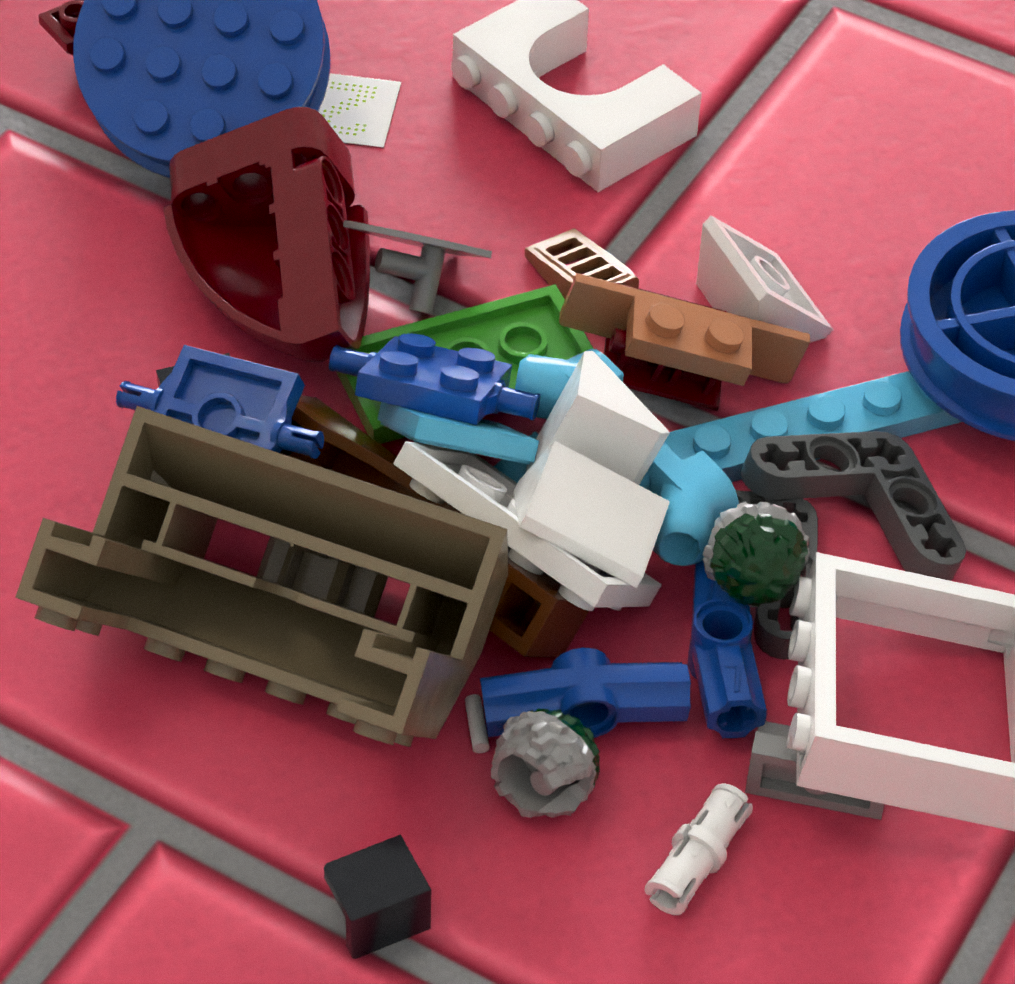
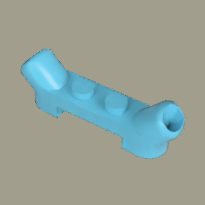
(693, 485)

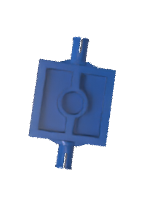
(435, 379)
(230, 399)

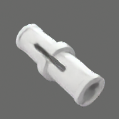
(698, 849)

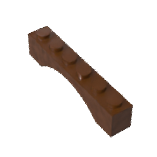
(530, 609)

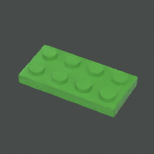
(504, 327)

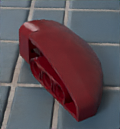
(266, 236)

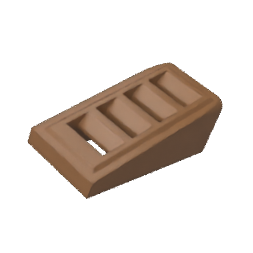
(592, 258)

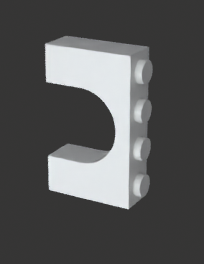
(591, 135)

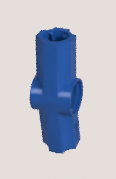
(724, 660)
(592, 690)

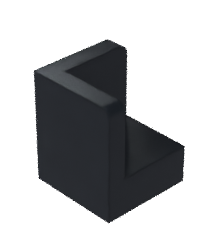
(380, 895)

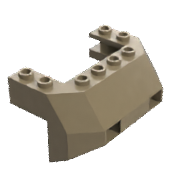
(317, 591)

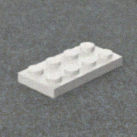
(488, 495)

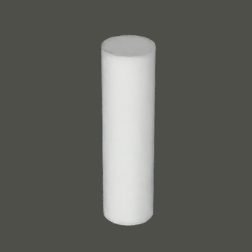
(477, 723)

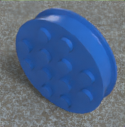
(195, 68)
(962, 322)

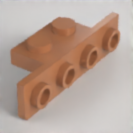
(684, 333)

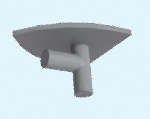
(423, 269)

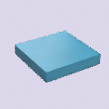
(485, 438)

